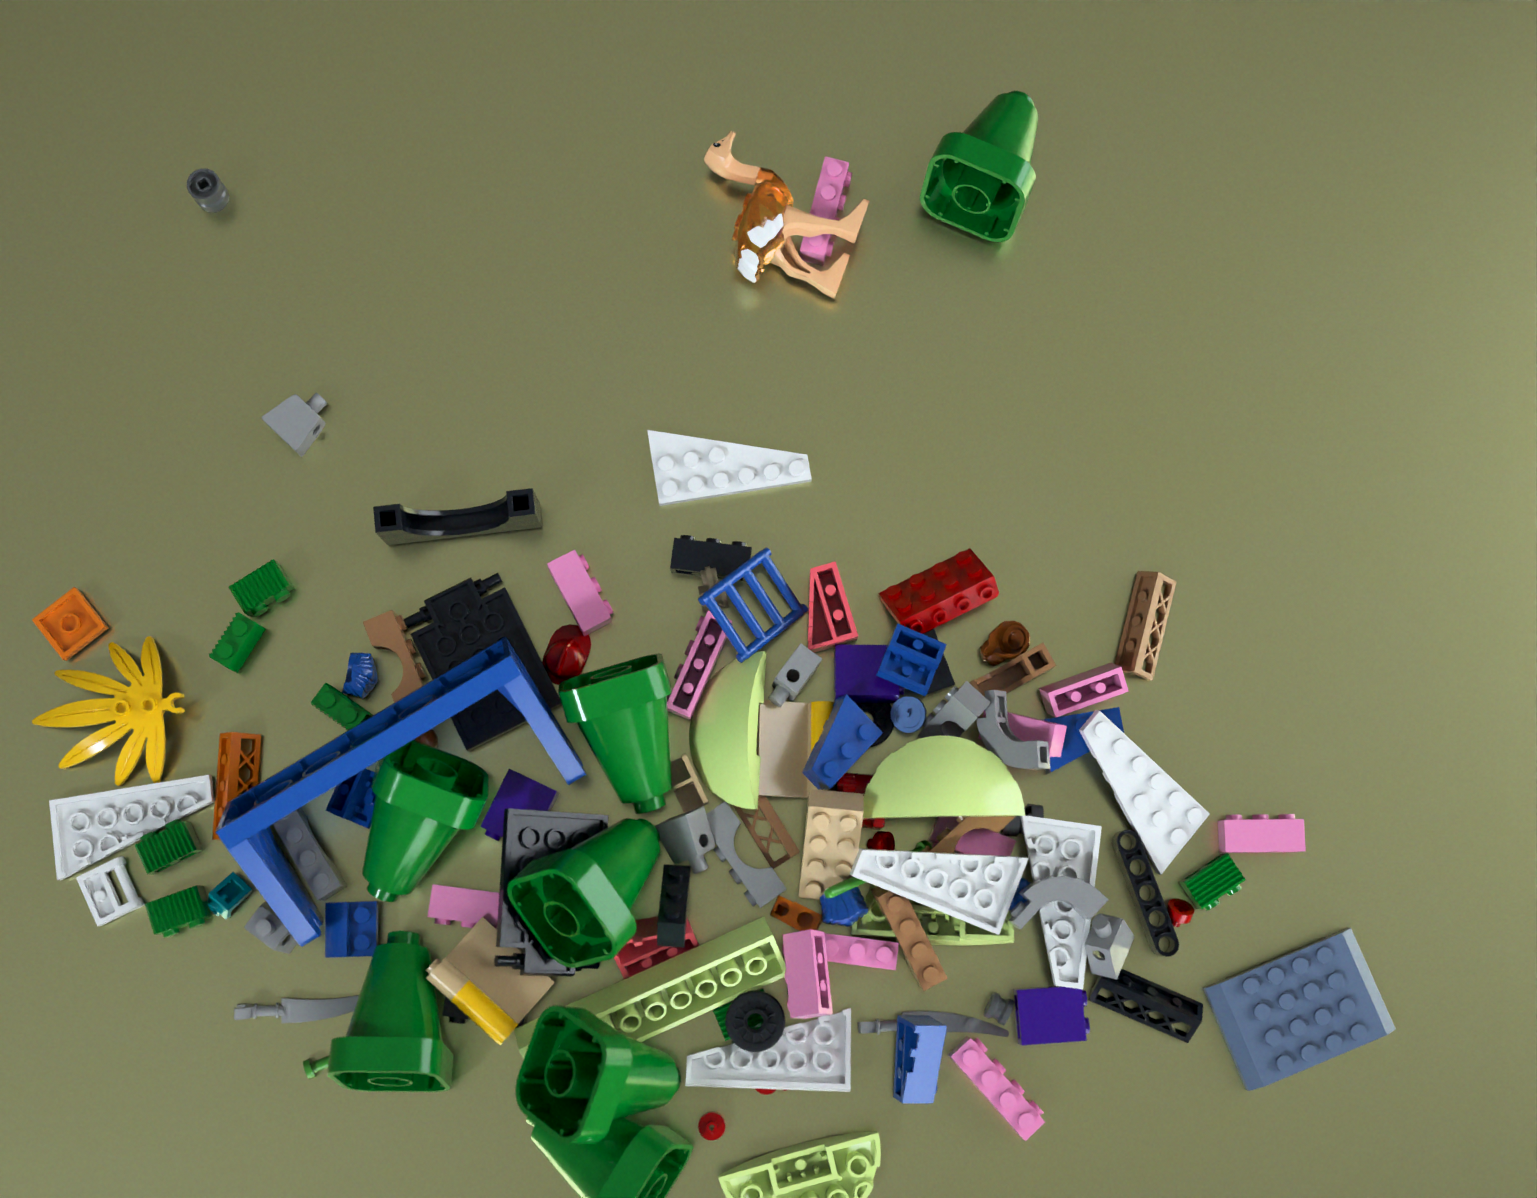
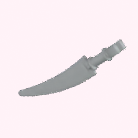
(298, 1009)
(954, 1023)

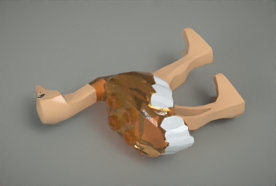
(770, 219)

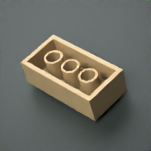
(829, 840)

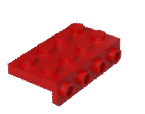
(940, 592)

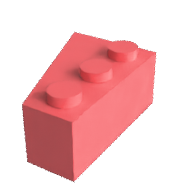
(828, 610)
(642, 949)

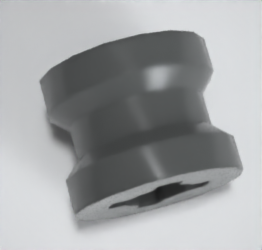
(999, 1008)

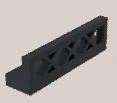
(1150, 998)

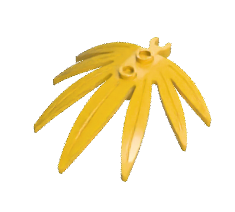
(133, 708)

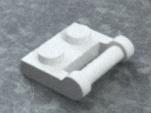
(101, 893)

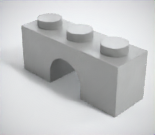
(957, 714)

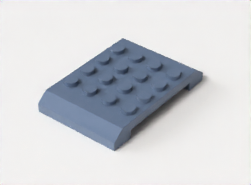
(1299, 1010)

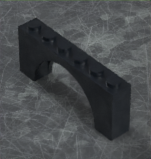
(405, 525)

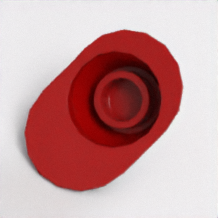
(566, 653)

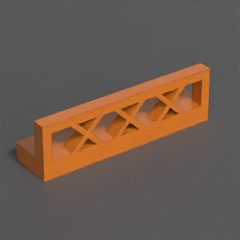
(228, 770)

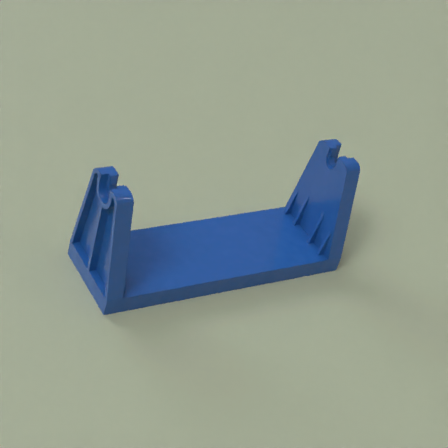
(248, 817)

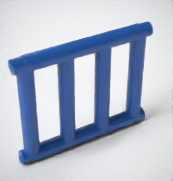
(780, 624)

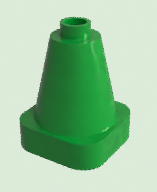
(985, 173)
(626, 726)
(416, 813)
(584, 895)
(395, 1026)
(588, 1074)
(624, 1164)

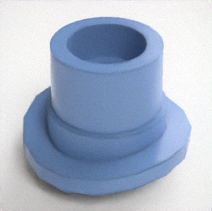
(908, 714)

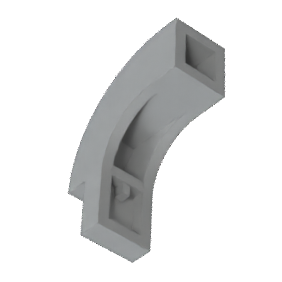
(1003, 743)
(1075, 892)

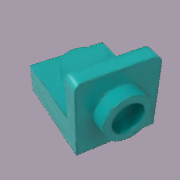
(228, 895)

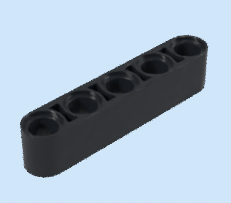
(1155, 901)

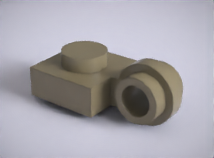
(709, 579)

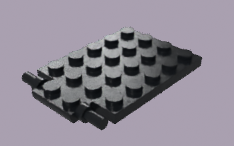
(465, 627)
(527, 838)

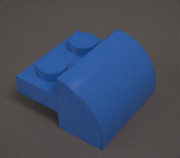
(911, 659)
(354, 799)
(351, 929)

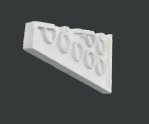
(707, 468)
(1147, 795)
(104, 822)
(1065, 851)
(957, 884)
(805, 1058)

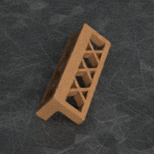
(1142, 622)
(776, 826)

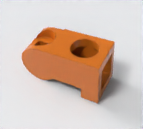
(796, 915)

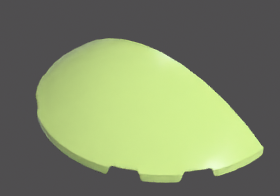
(726, 731)
(942, 780)
(938, 927)
(813, 1169)

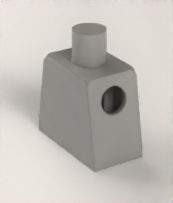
(297, 421)
(798, 669)
(687, 838)
(270, 929)
(1108, 945)

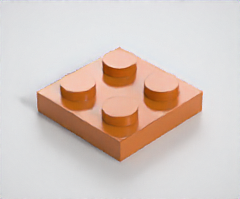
(70, 624)

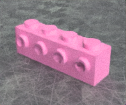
(826, 203)
(697, 668)
(1002, 1094)

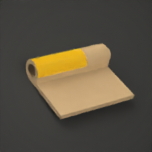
(785, 743)
(487, 994)

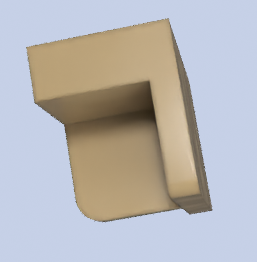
(687, 785)

